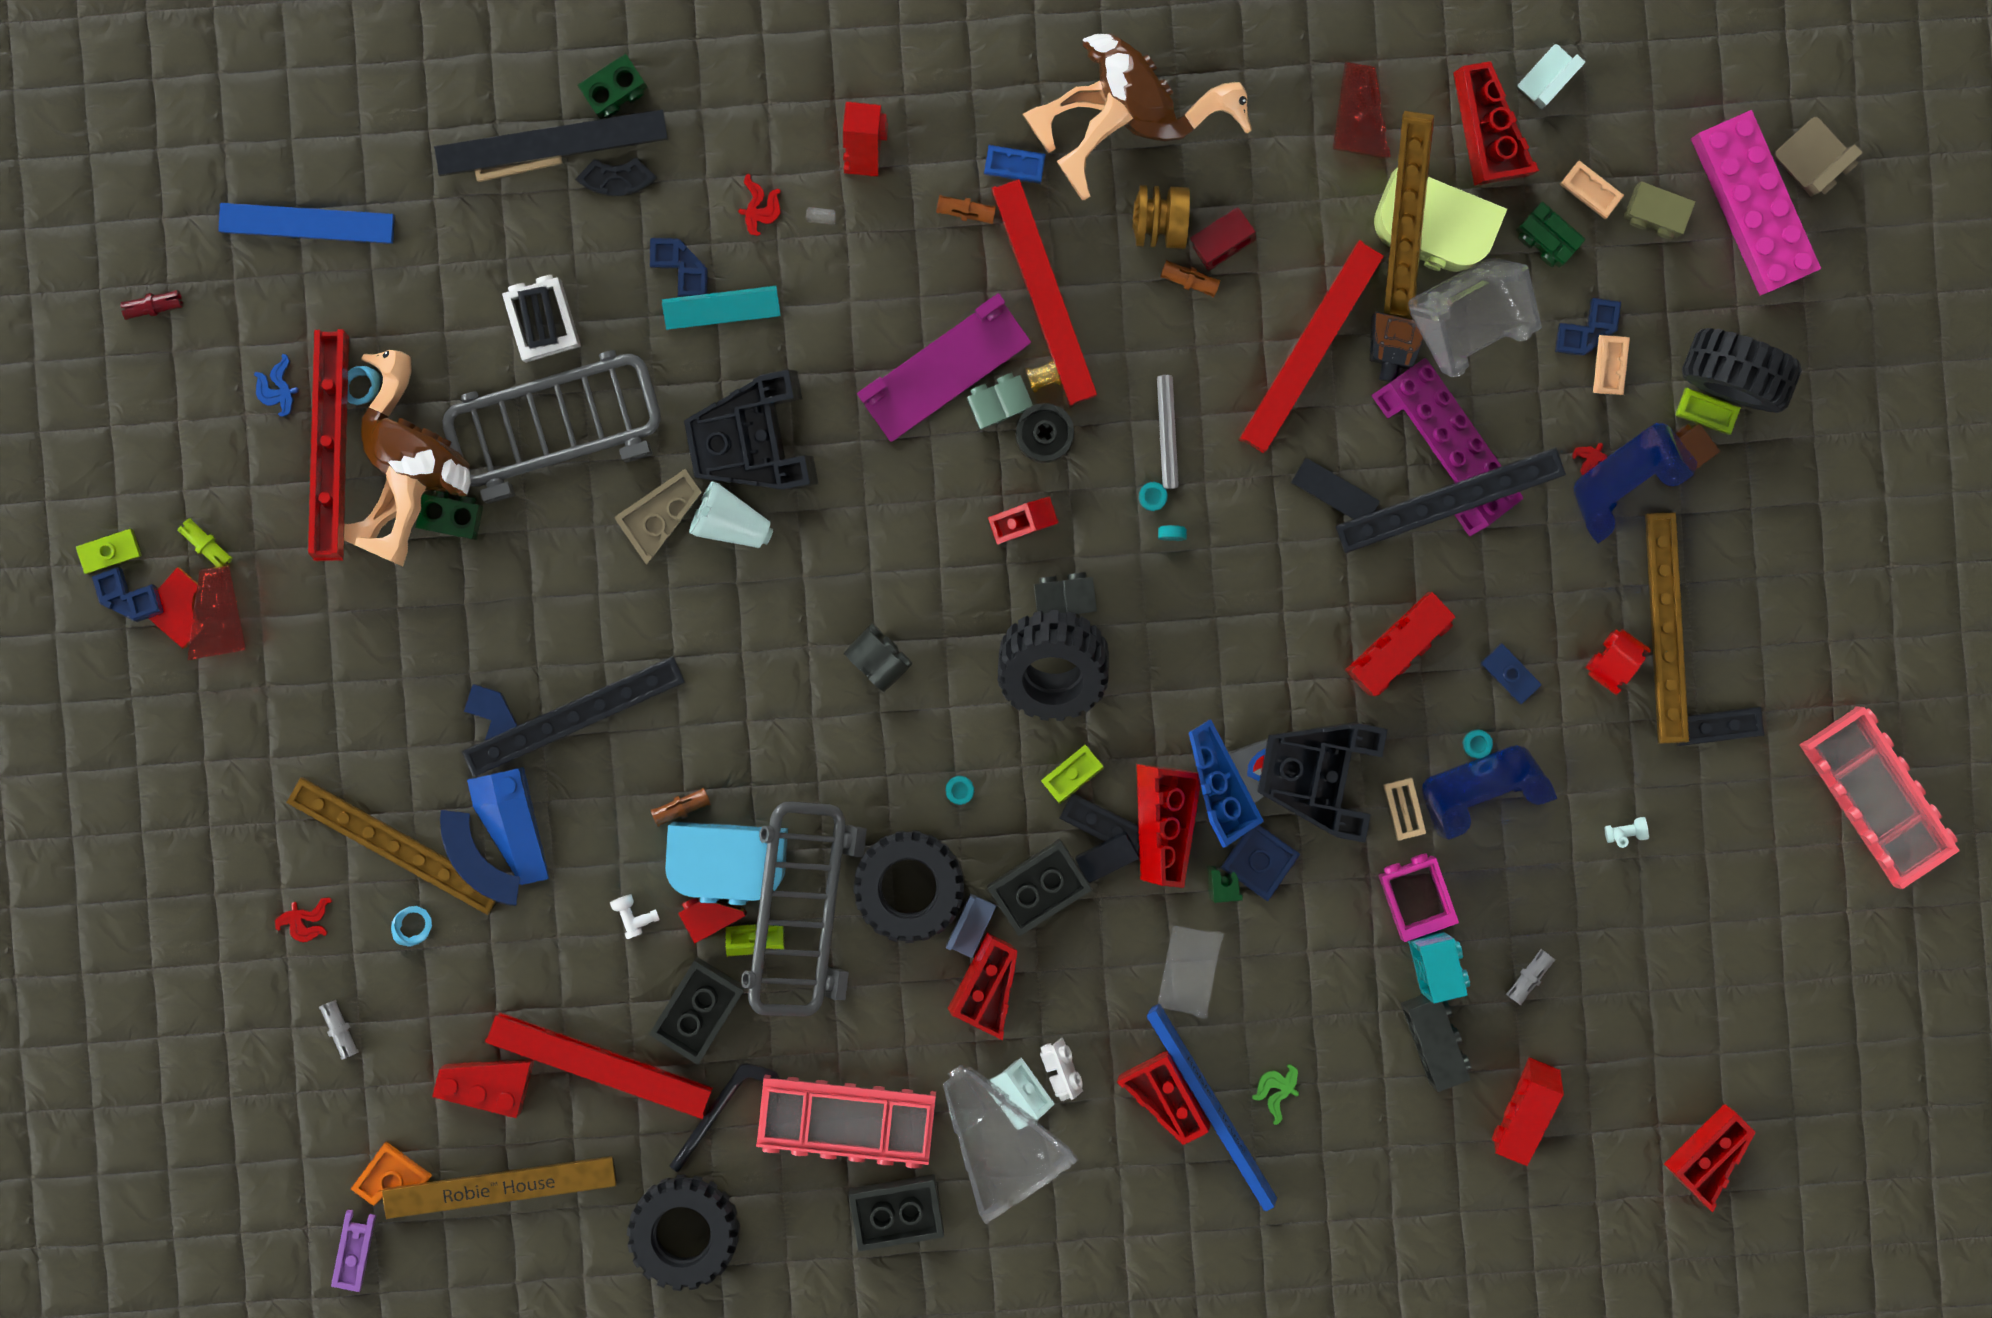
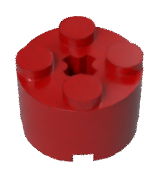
(1618, 661)

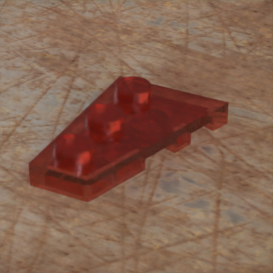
(1359, 113)
(216, 615)

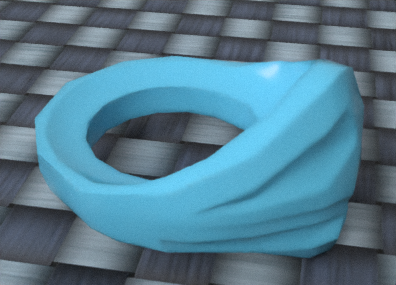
(375, 379)
(397, 924)

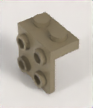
(1816, 157)

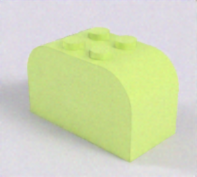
(1455, 225)

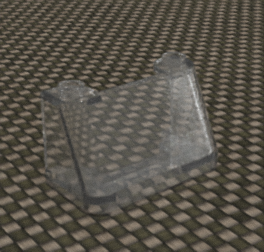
(1475, 311)

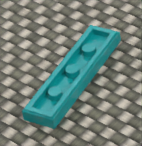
(721, 307)

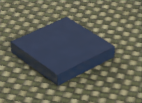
(1260, 861)

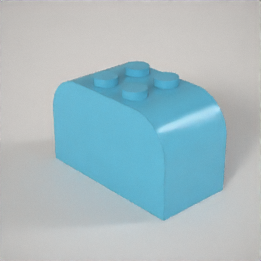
(719, 861)

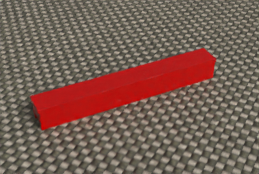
(1044, 292)
(1311, 347)
(328, 446)
(599, 1065)

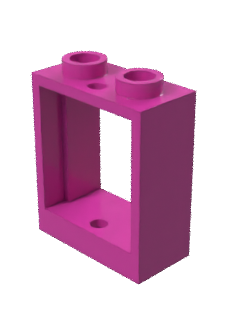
(1431, 923)

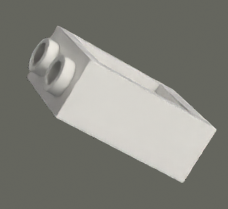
(566, 342)

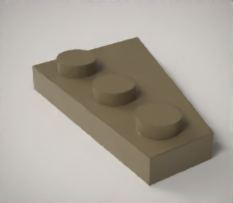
(658, 514)

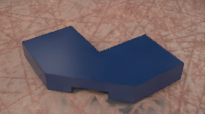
(676, 255)
(1582, 339)
(114, 594)
(492, 706)

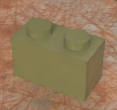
(1658, 210)

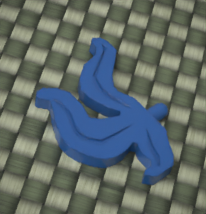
(273, 397)

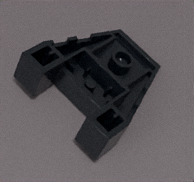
(742, 437)
(1310, 771)

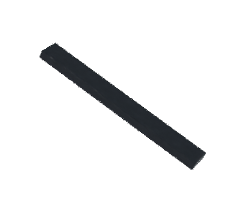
(551, 143)
(1451, 500)
(573, 716)

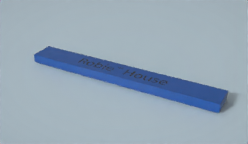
(1212, 1107)

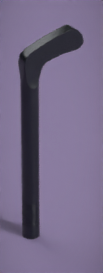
(744, 1071)

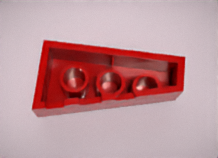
(1490, 127)
(1401, 644)
(1166, 822)

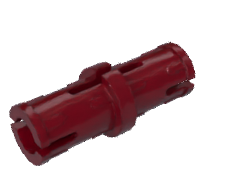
(151, 304)

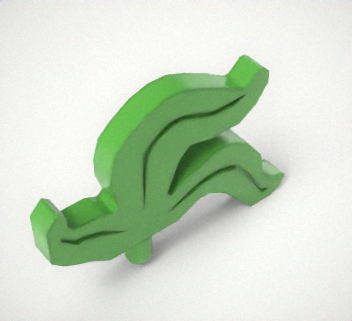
(1275, 1080)

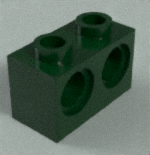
(608, 80)
(448, 521)

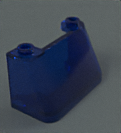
(1649, 453)
(1477, 781)

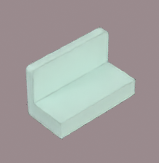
(1549, 75)
(1024, 1089)

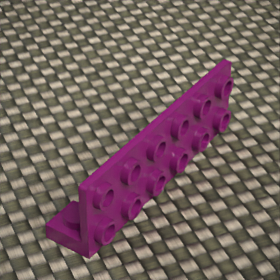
(944, 368)
(1447, 433)

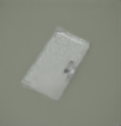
(1189, 980)

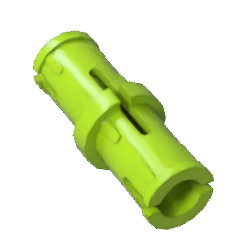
(204, 543)

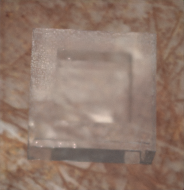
(820, 215)

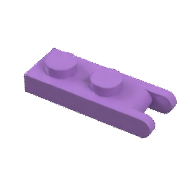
(353, 1253)

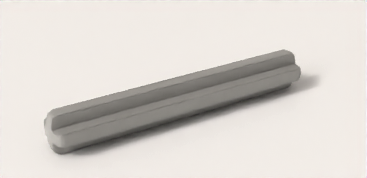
(1167, 431)

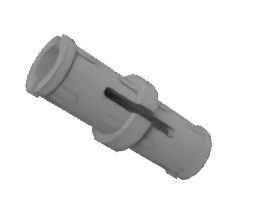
(1530, 977)
(338, 1029)

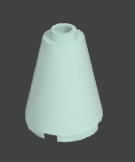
(729, 519)

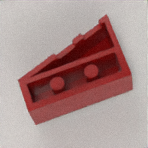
(862, 137)
(986, 987)
(1167, 1096)
(1711, 1155)

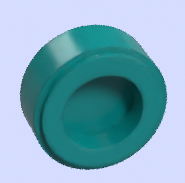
(1152, 496)
(1172, 533)
(1477, 744)
(959, 790)

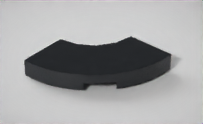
(616, 180)

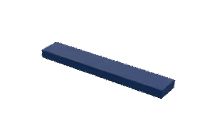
(306, 223)

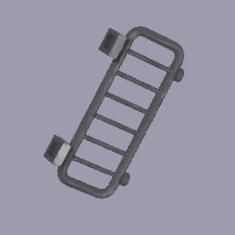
(633, 449)
(828, 980)

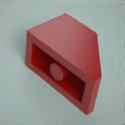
(1023, 520)
(707, 918)

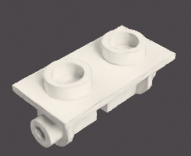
(1059, 1057)

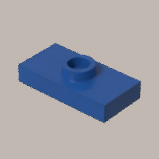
(1014, 164)

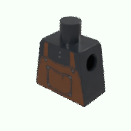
(1393, 344)

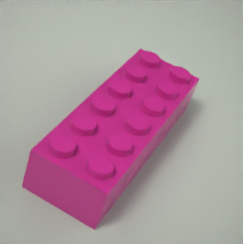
(1755, 202)

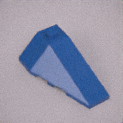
(1224, 792)
(509, 817)

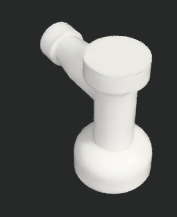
(632, 924)

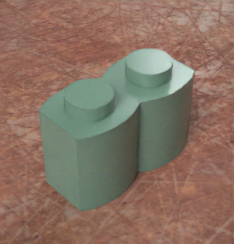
(999, 401)

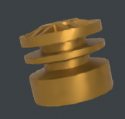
(1162, 216)

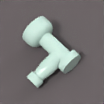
(1621, 833)

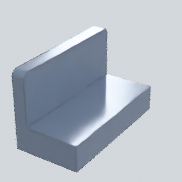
(970, 925)

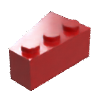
(487, 1086)
(1529, 1112)

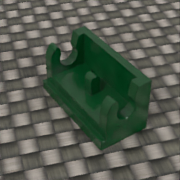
(1223, 891)

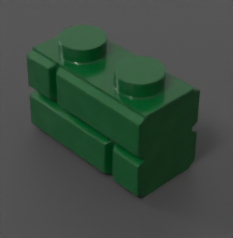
(1549, 235)

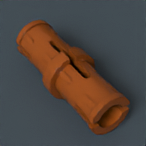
(965, 209)
(1190, 278)
(680, 807)

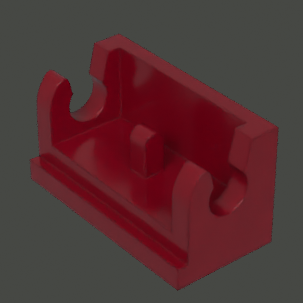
(1223, 238)

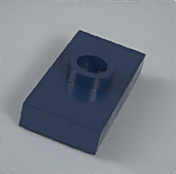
(1510, 673)

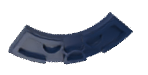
(471, 865)

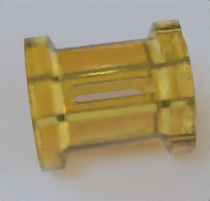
(1043, 376)

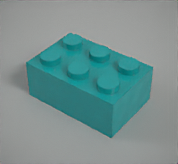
(1439, 967)

